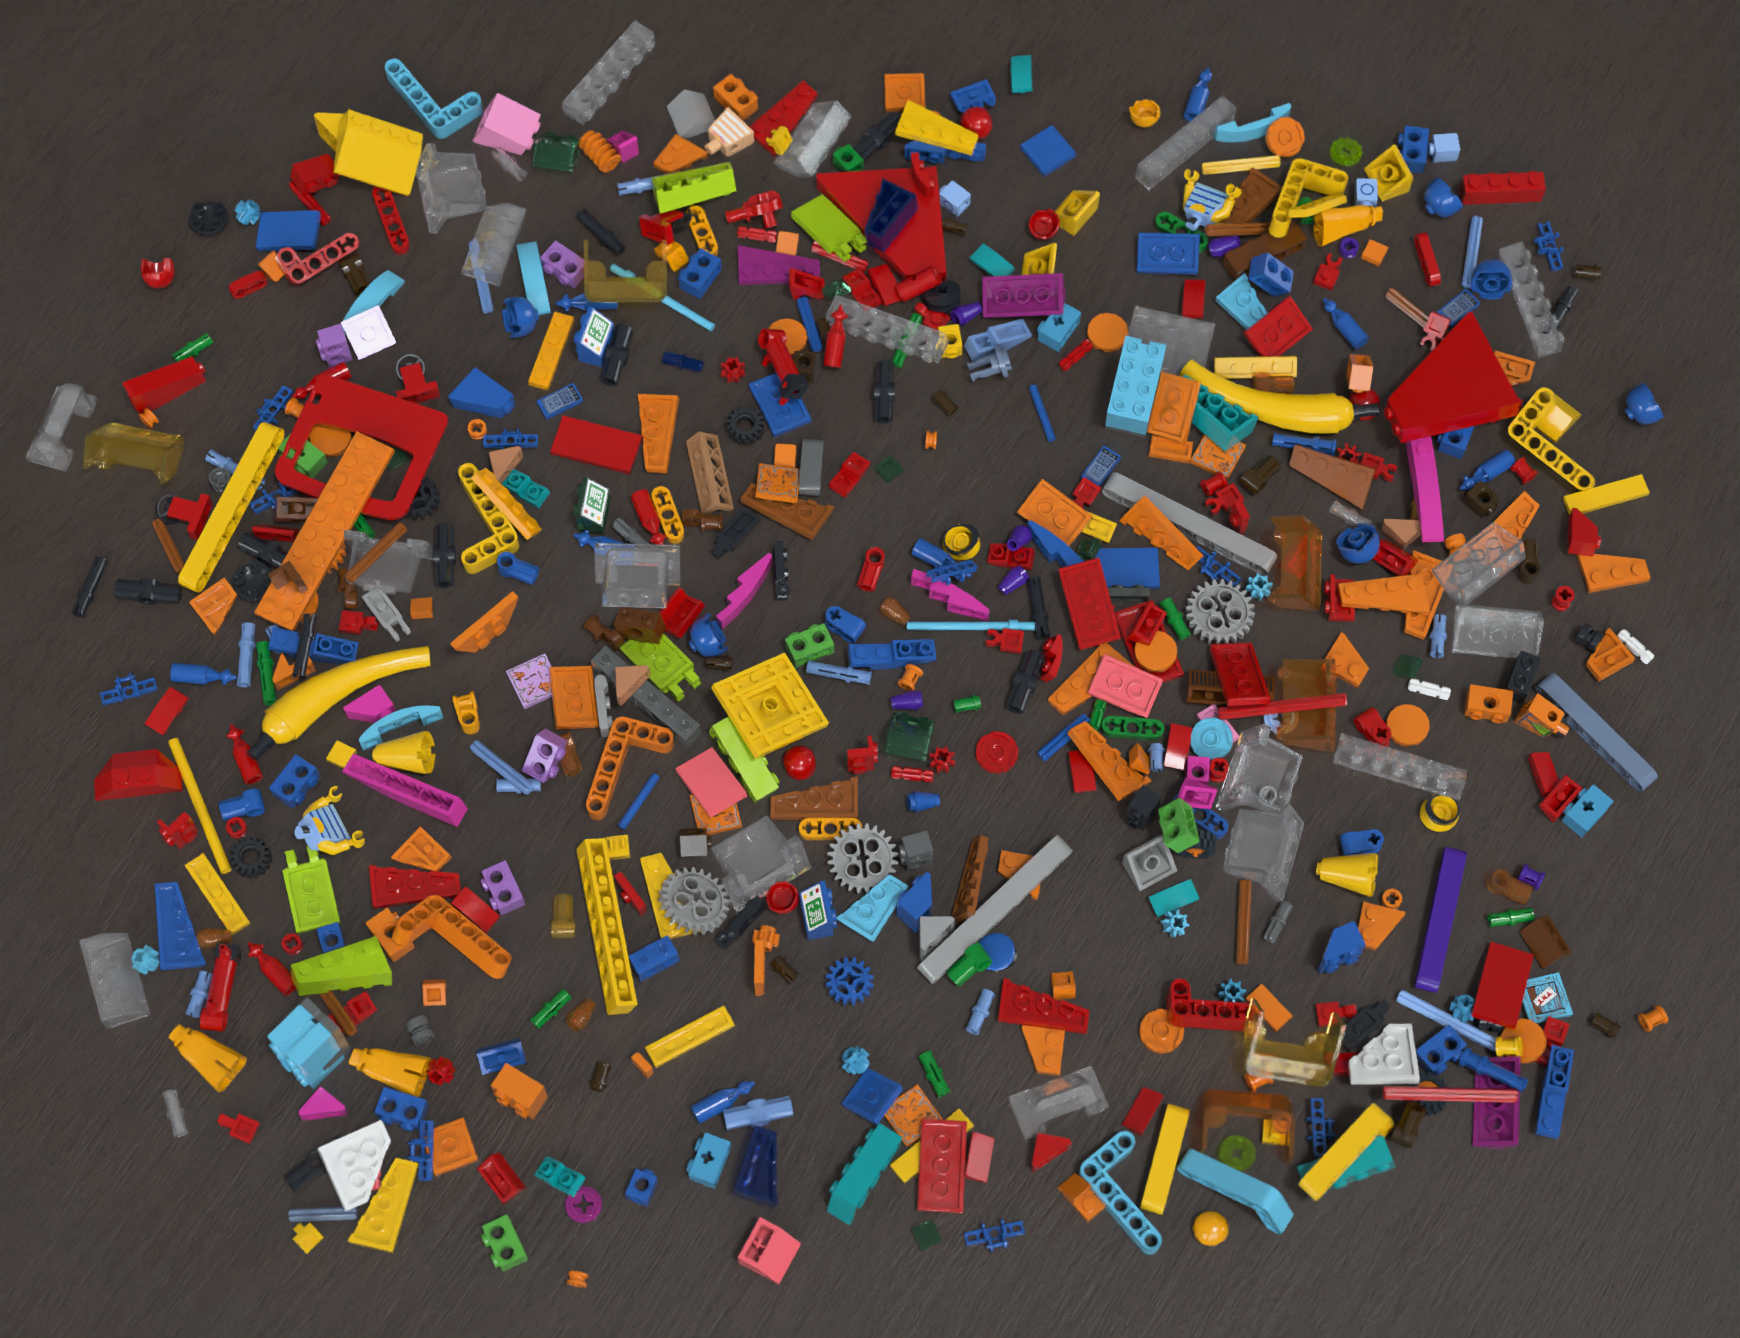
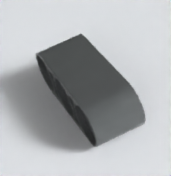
(811, 467)

